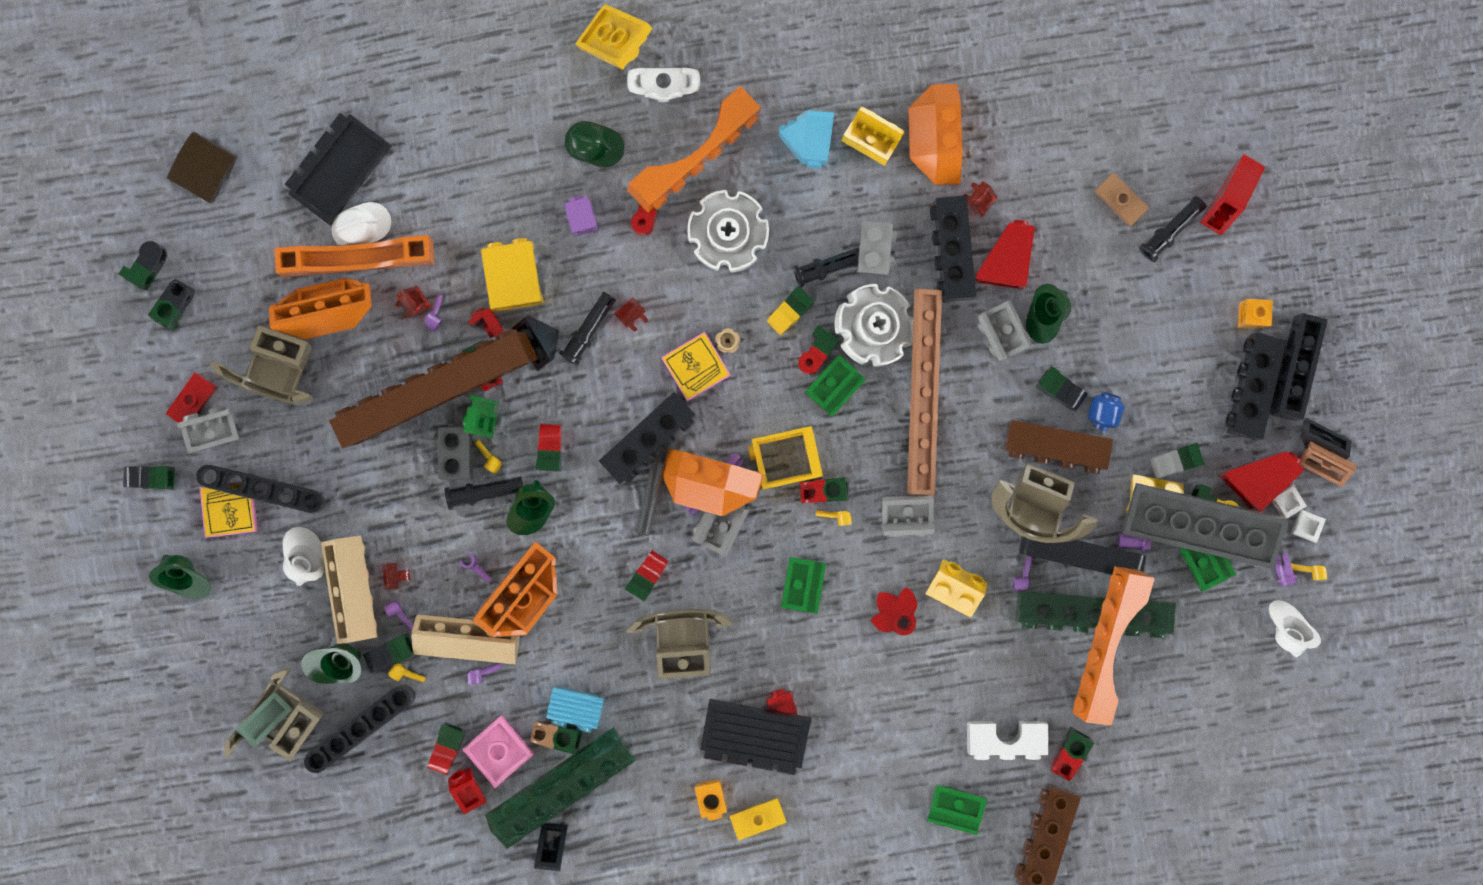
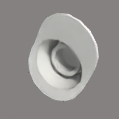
(361, 224)
(302, 556)
(1292, 629)

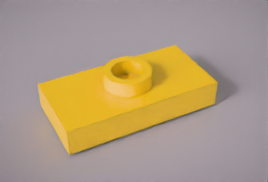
(758, 818)

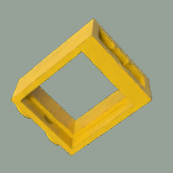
(811, 451)

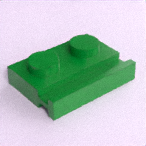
(835, 385)
(480, 417)
(1207, 568)
(803, 585)
(956, 809)

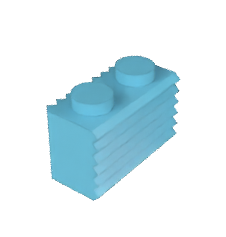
(575, 708)

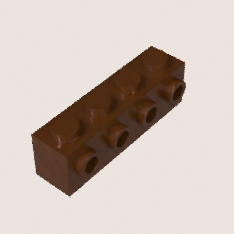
(1057, 445)
(1048, 837)

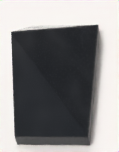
(542, 338)
(1325, 438)
(551, 847)

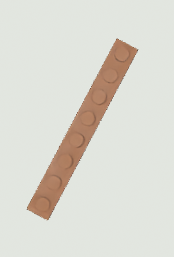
(924, 391)

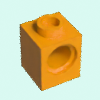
(1255, 314)
(706, 788)

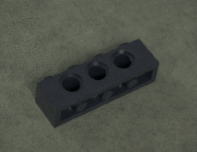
(957, 210)
(1272, 351)
(1299, 367)
(671, 406)

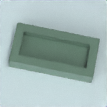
(264, 719)

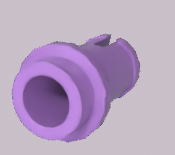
(1132, 542)
(1284, 571)

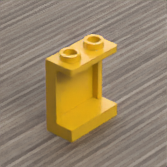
(511, 275)

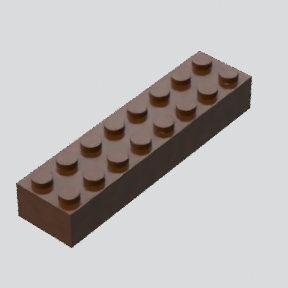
(428, 391)

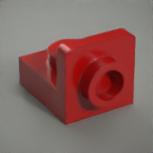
(493, 325)
(781, 701)
(466, 790)

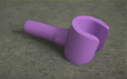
(431, 321)
(476, 568)
(1022, 583)
(394, 608)
(475, 675)

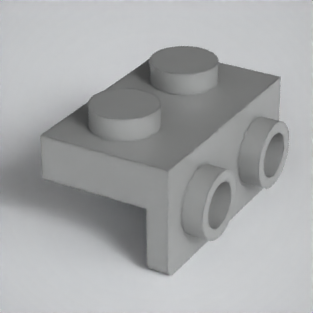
(875, 248)
(1003, 331)
(208, 430)
(908, 515)
(719, 531)

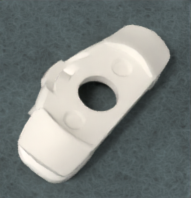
(683, 82)

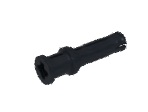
(1165, 236)
(820, 268)
(582, 338)
(472, 493)

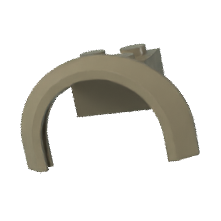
(274, 367)
(1038, 506)
(682, 640)
(293, 729)

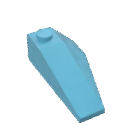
(809, 137)

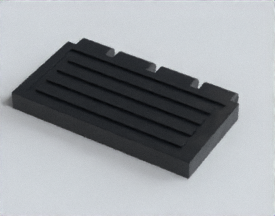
(338, 169)
(755, 734)

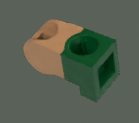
(556, 737)

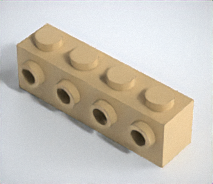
(349, 589)
(461, 640)

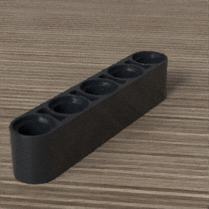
(248, 486)
(1083, 555)
(348, 733)

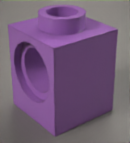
(580, 215)

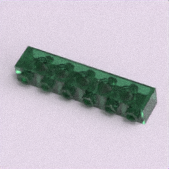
(1028, 602)
(559, 788)

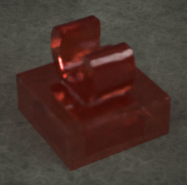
(981, 198)
(413, 301)
(630, 312)
(392, 576)

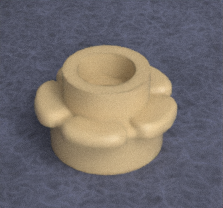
(727, 333)

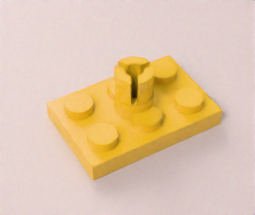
(614, 36)

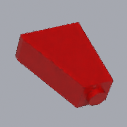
(1233, 195)
(1009, 258)
(1263, 479)

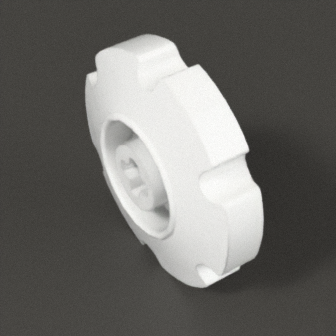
(716, 214)
(856, 321)

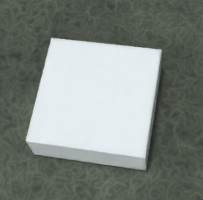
(1289, 502)
(1308, 526)

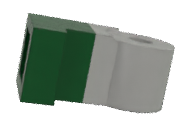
(1177, 460)

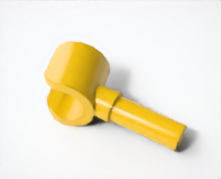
(492, 464)
(843, 517)
(1318, 572)
(399, 670)

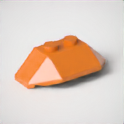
(937, 134)
(321, 308)
(709, 483)
(520, 595)

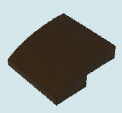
(201, 167)

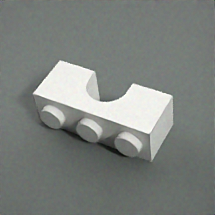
(1029, 741)

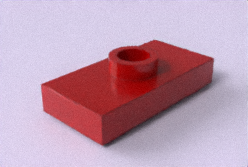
(191, 398)

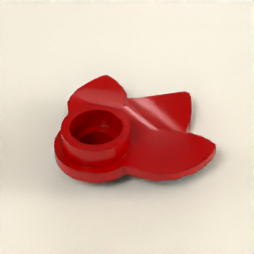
(893, 609)

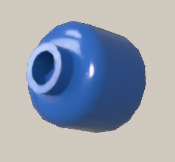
(1106, 411)

